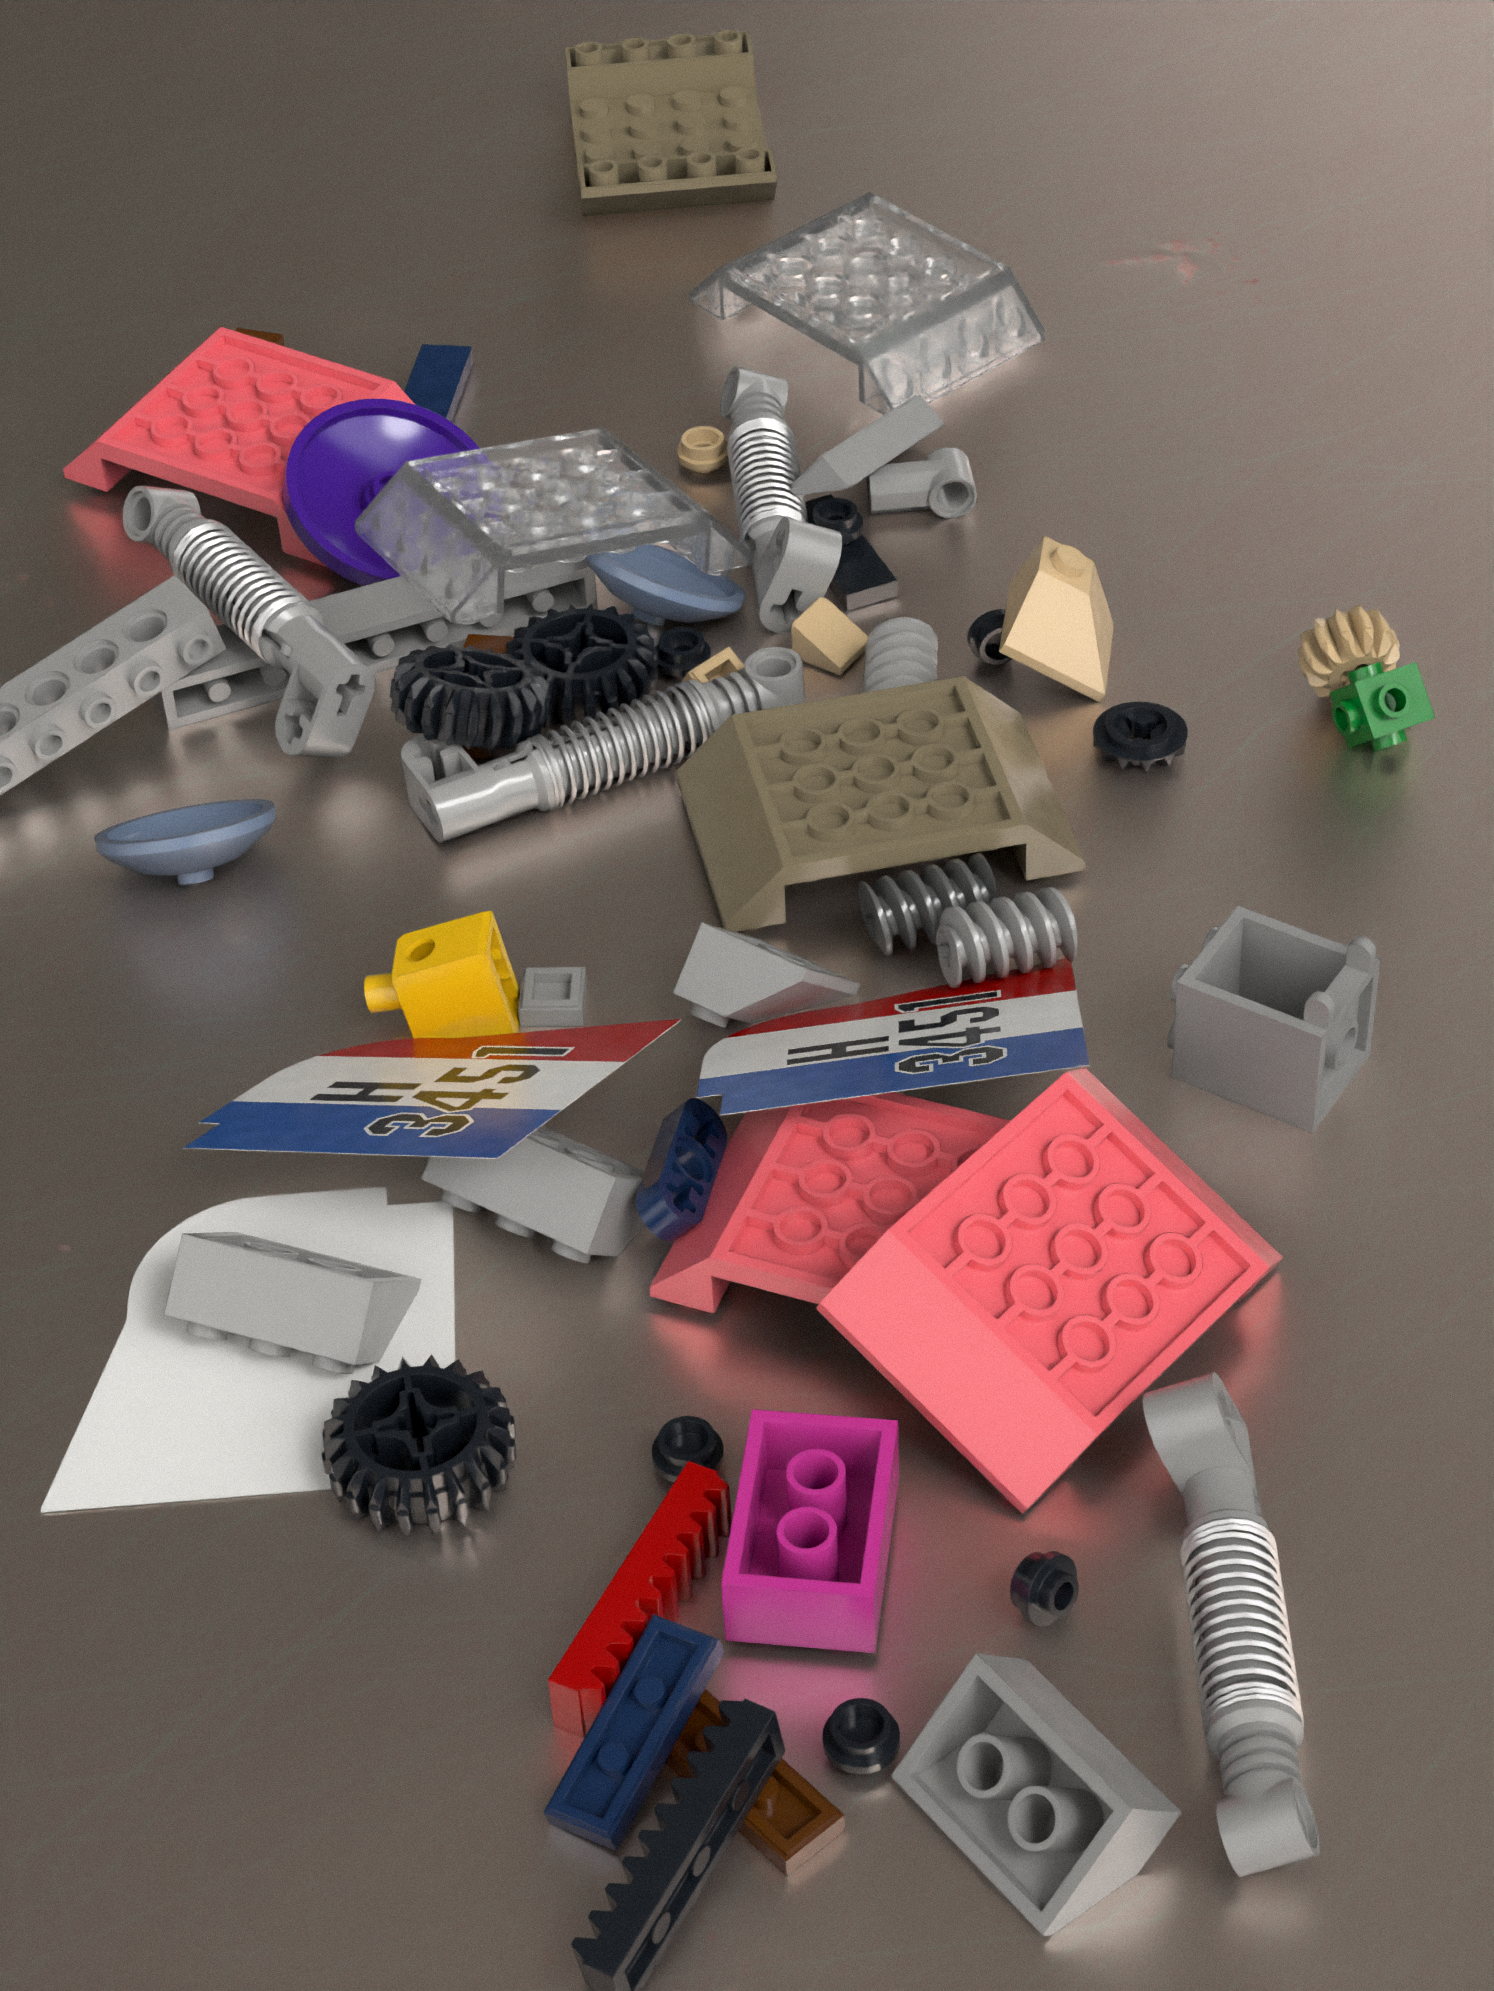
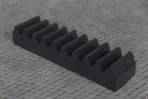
(685, 1850)

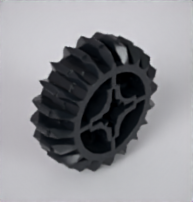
(588, 659)
(469, 696)
(376, 1456)

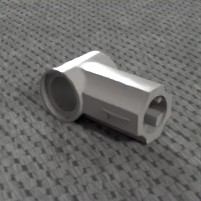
(924, 486)

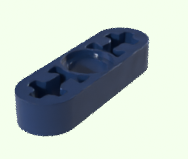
(681, 1170)

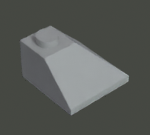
(752, 979)

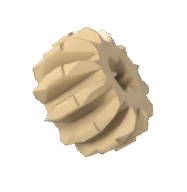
(1344, 645)

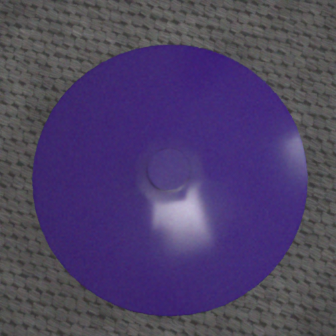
(345, 463)

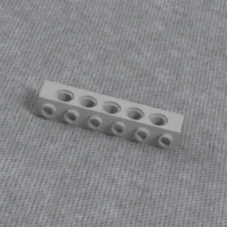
(102, 677)

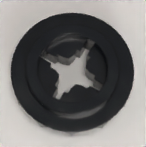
(1143, 721)

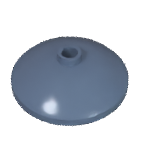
(666, 586)
(187, 838)

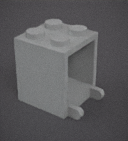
(1274, 1017)

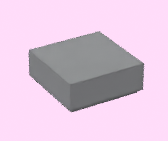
(552, 996)

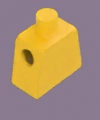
(450, 981)

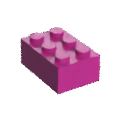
(811, 1531)

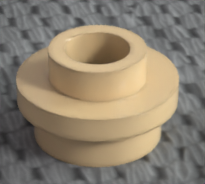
(702, 449)

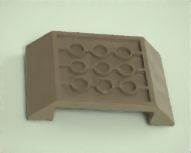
(667, 123)
(866, 790)

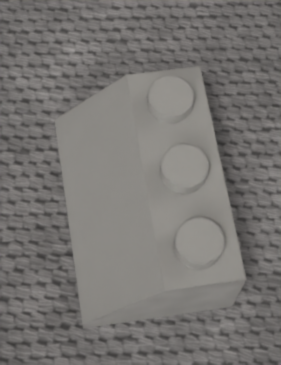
(549, 1188)
(287, 1299)
(1033, 1792)

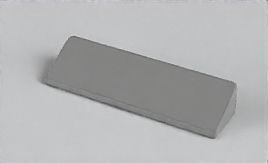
(869, 448)

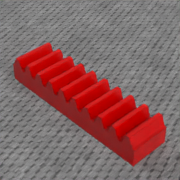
(647, 1583)

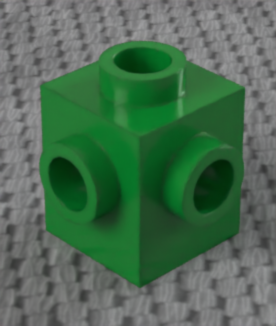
(1380, 705)

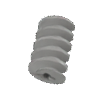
(900, 654)
(1005, 931)

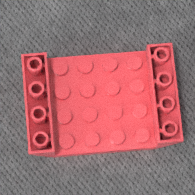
(228, 423)
(813, 1192)
(1047, 1284)

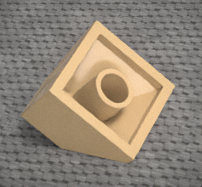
(1060, 619)

